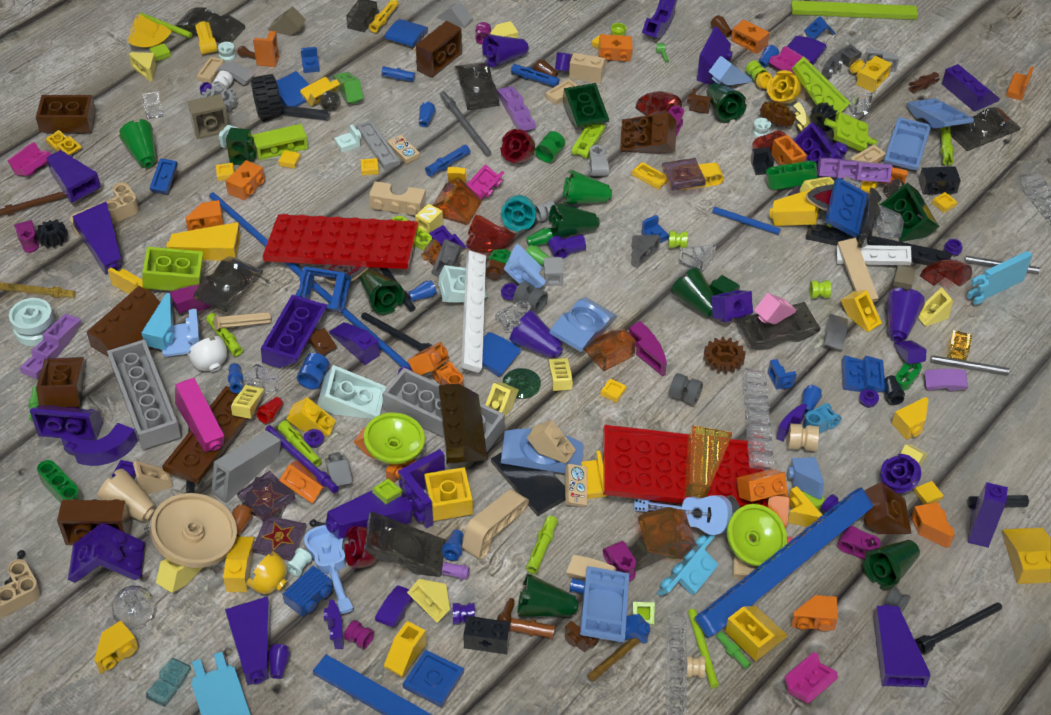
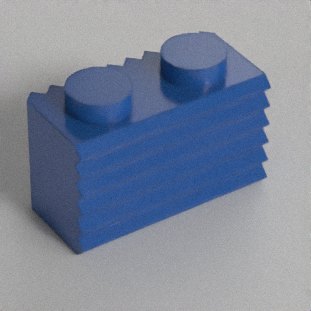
(308, 591)

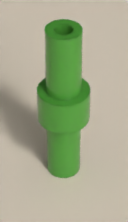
(33, 401)
(733, 650)

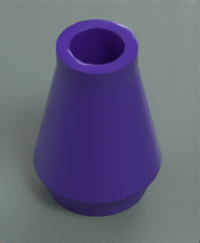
(278, 660)

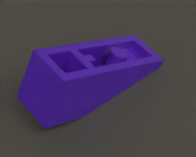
(357, 342)

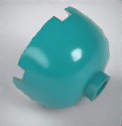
(518, 212)

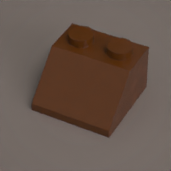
(889, 511)

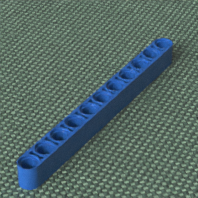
(784, 561)

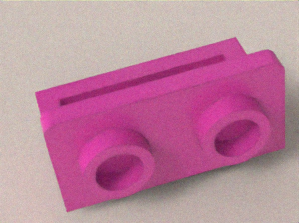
(786, 59)
(28, 160)
(484, 181)
(809, 678)

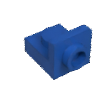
(310, 59)
(651, 227)
(779, 377)

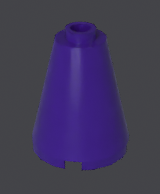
(503, 49)
(903, 312)
(535, 336)

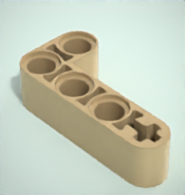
(120, 207)
(491, 521)
(16, 589)

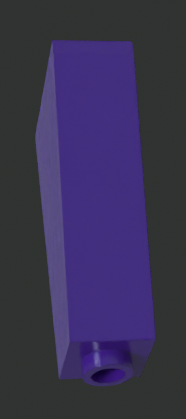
(72, 176)
(98, 234)
(357, 512)
(987, 514)
(251, 634)
(897, 651)

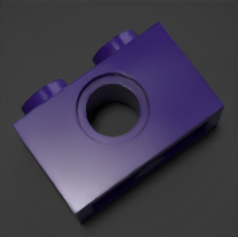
(732, 305)

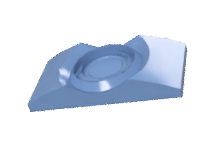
(938, 113)
(907, 143)
(582, 323)
(520, 452)
(604, 604)

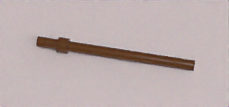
(10, 209)

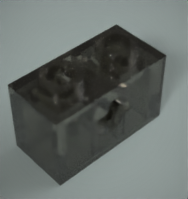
(362, 15)

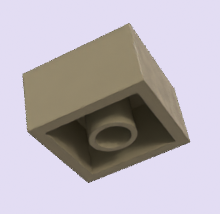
(208, 116)

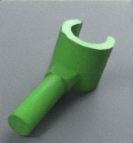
(661, 48)

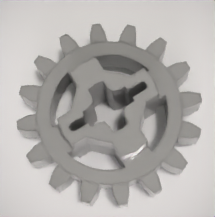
(228, 95)

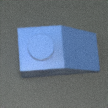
(806, 475)

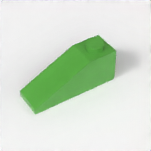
(349, 87)

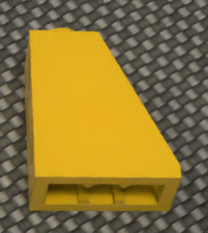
(794, 210)

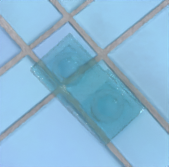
(169, 682)

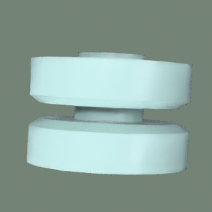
(30, 320)

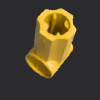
(206, 41)

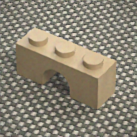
(408, 203)

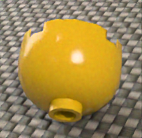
(784, 87)
(269, 575)

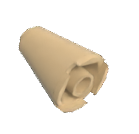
(125, 488)

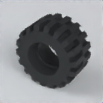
(266, 96)

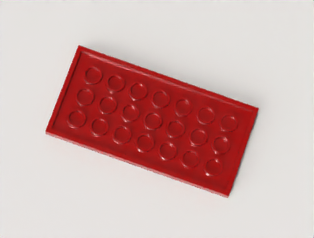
(341, 241)
(654, 466)

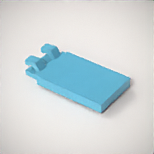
(1000, 277)
(218, 690)

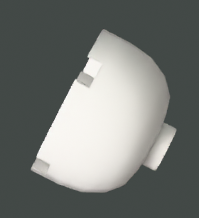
(208, 354)

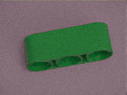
(791, 174)
(57, 481)

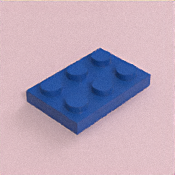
(846, 207)

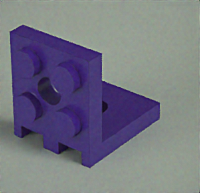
(414, 485)
(103, 548)

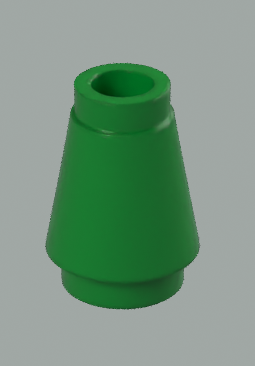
(540, 237)

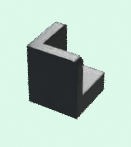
(761, 160)

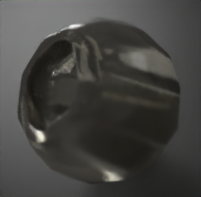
(330, 101)

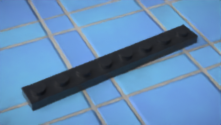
(832, 236)

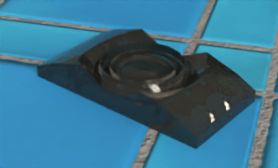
(223, 28)
(477, 85)
(987, 127)
(869, 218)
(227, 283)
(766, 336)
(404, 545)

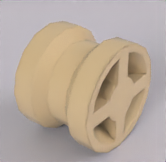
(696, 666)

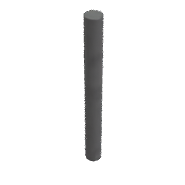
(991, 263)
(970, 365)

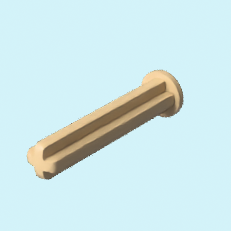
(241, 320)

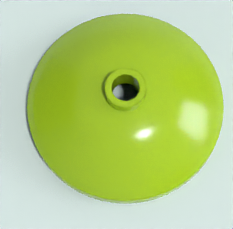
(394, 430)
(764, 528)

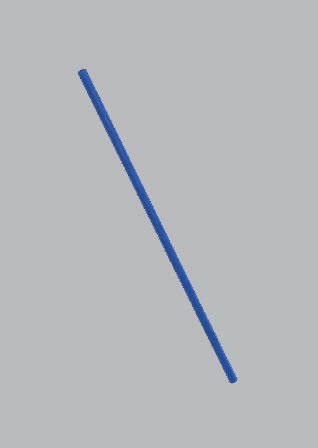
(315, 286)

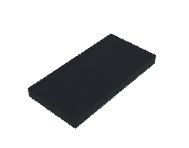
(537, 485)

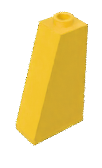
(214, 241)

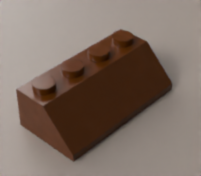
(124, 322)

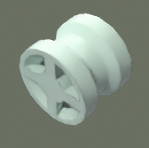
(226, 51)
(762, 127)

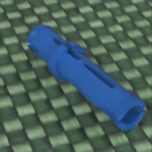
(534, 75)
(442, 163)

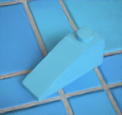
(160, 328)

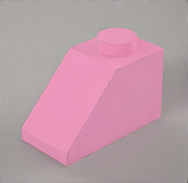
(773, 309)

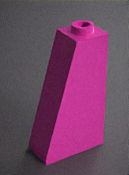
(198, 415)

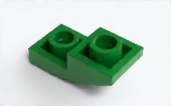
(500, 255)

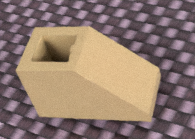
(551, 441)

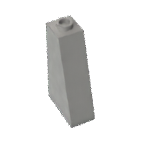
(243, 464)

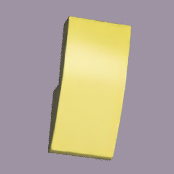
(801, 117)

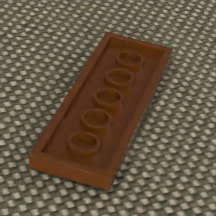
(189, 458)

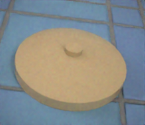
(193, 530)

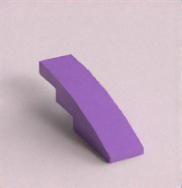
(515, 108)
(854, 169)
(52, 345)

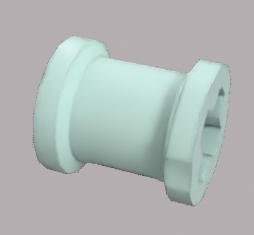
(298, 562)

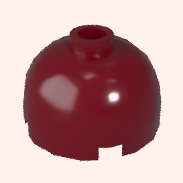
(517, 146)
(354, 550)

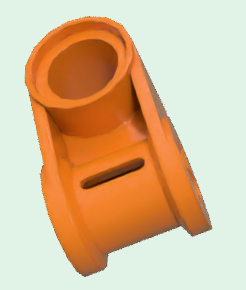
(447, 375)

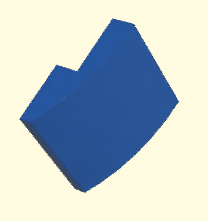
(406, 32)
(289, 89)
(498, 353)
(863, 374)

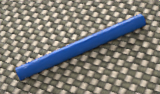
(746, 220)

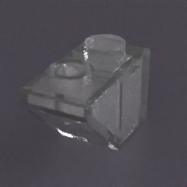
(889, 223)

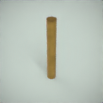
(613, 658)

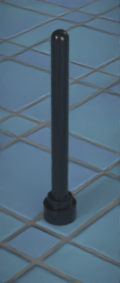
(394, 332)
(928, 642)

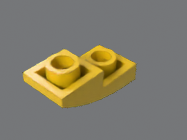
(59, 141)
(454, 172)

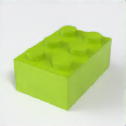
(171, 268)

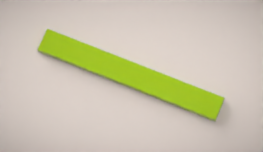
(854, 10)

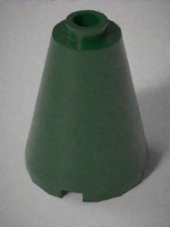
(726, 102)
(571, 221)
(382, 292)
(694, 292)
(890, 562)
(545, 599)

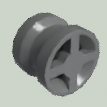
(895, 598)

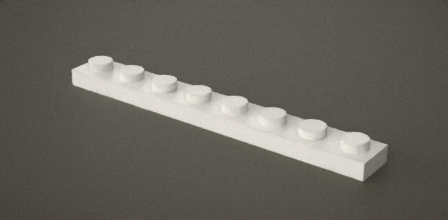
(473, 312)

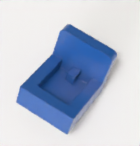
(637, 628)

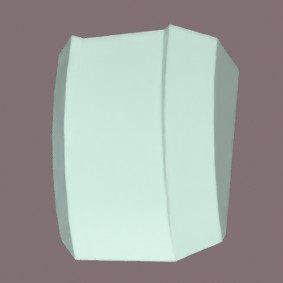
(453, 284)

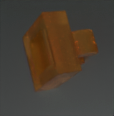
(431, 251)

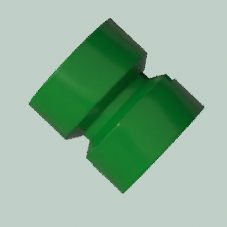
(550, 146)

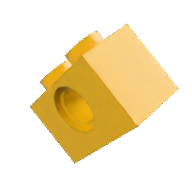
(873, 73)

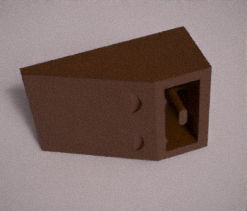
(649, 134)

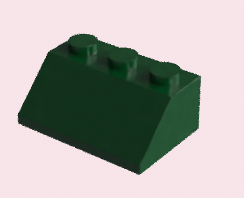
(914, 211)

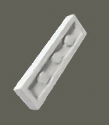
(883, 255)

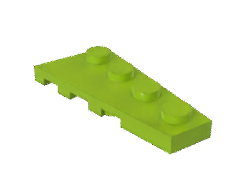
(818, 86)

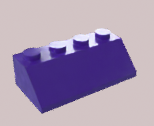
(291, 331)

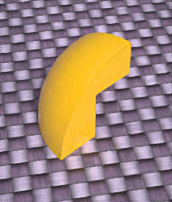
(146, 32)

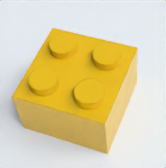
(449, 493)

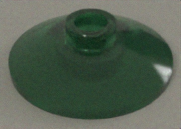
(525, 380)

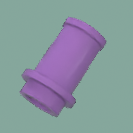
(455, 570)

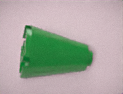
(139, 141)
(584, 190)

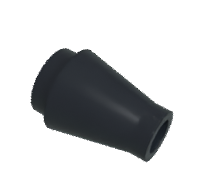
(894, 392)

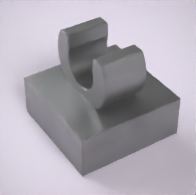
(850, 54)

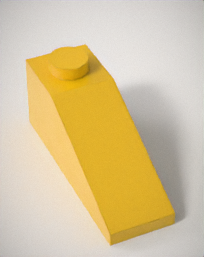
(238, 565)

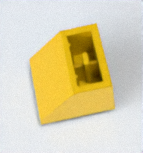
(754, 631)

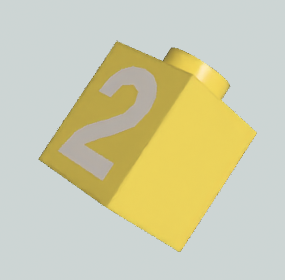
(429, 218)

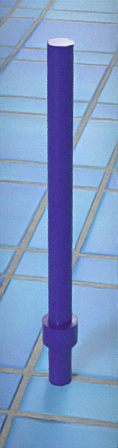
(321, 477)

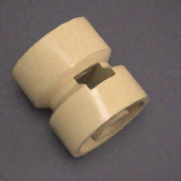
(803, 437)

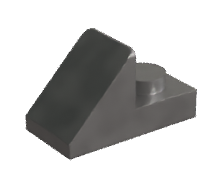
(643, 248)
(447, 256)

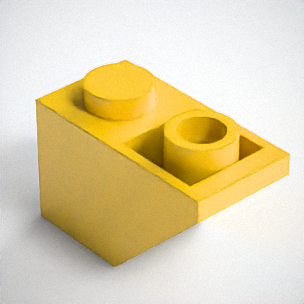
(308, 416)
(114, 645)
(405, 648)

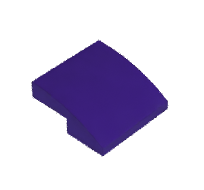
(807, 47)

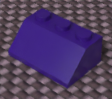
(716, 46)
(968, 88)
(816, 144)
(56, 421)

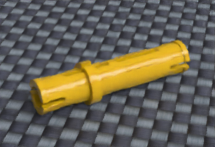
(376, 24)

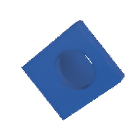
(817, 27)

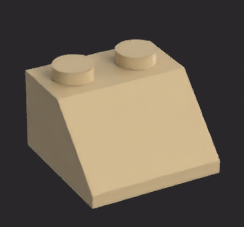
(587, 67)

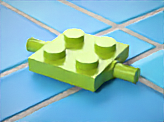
(850, 131)

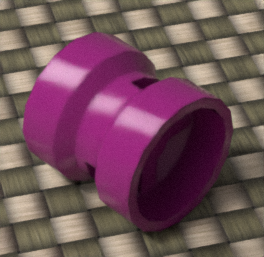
(482, 30)
(357, 633)

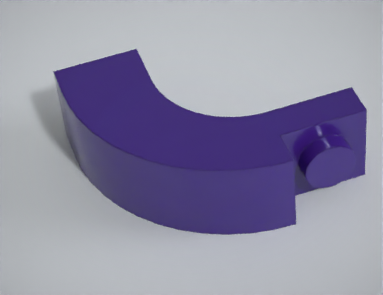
(661, 19)
(104, 450)

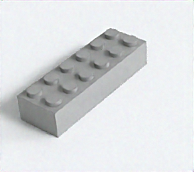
(144, 394)
(419, 399)

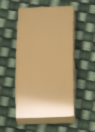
(579, 564)

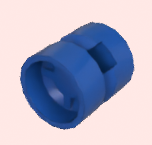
(313, 371)

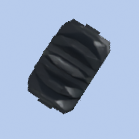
(821, 112)
(52, 234)

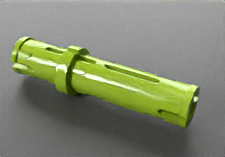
(947, 149)
(228, 338)
(298, 442)
(544, 537)

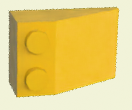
(1029, 554)

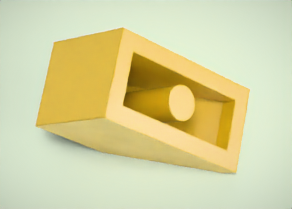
(861, 309)
(911, 419)

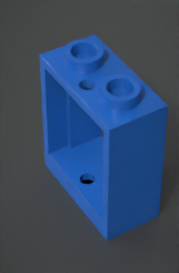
(340, 290)

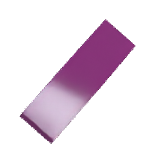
(184, 301)
(648, 348)

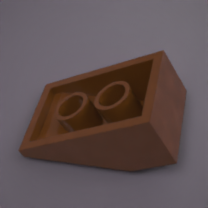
(61, 382)

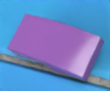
(946, 378)

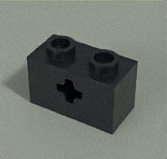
(939, 180)
(487, 635)

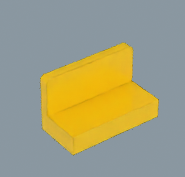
(314, 91)
(124, 280)
(594, 477)

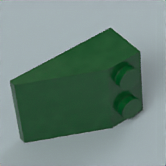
(584, 105)

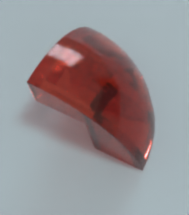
(657, 101)
(487, 236)
(954, 270)

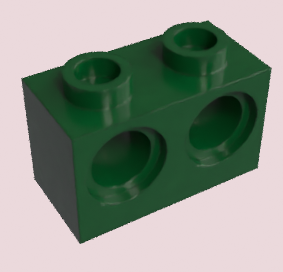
(240, 146)

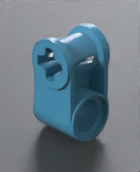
(822, 417)

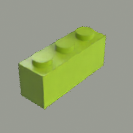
(274, 142)

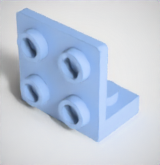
(524, 267)
(184, 336)

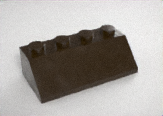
(461, 424)

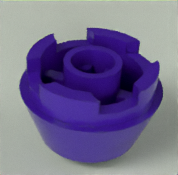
(901, 473)

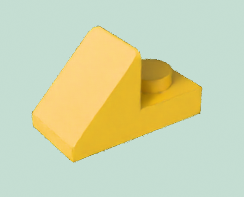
(803, 511)

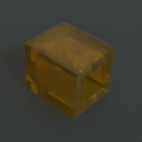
(959, 345)

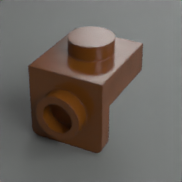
(698, 102)
(494, 269)
(322, 341)
(573, 637)

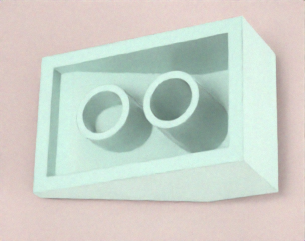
(350, 394)

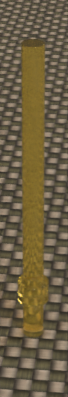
(56, 292)

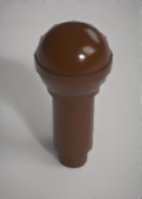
(244, 52)
(505, 615)

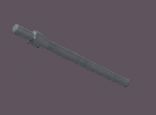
(451, 105)

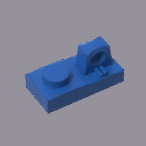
(163, 176)

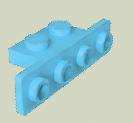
(693, 569)

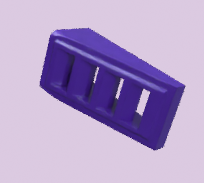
(911, 351)

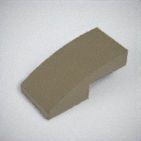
(904, 276)

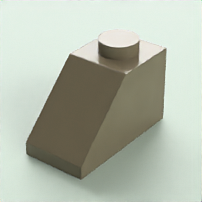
(288, 22)

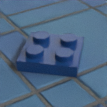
(433, 678)

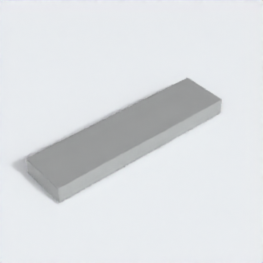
(378, 145)

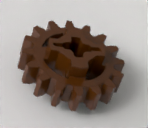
(777, 113)
(723, 355)

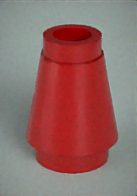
(269, 410)

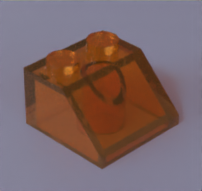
(457, 202)
(611, 348)
(667, 532)

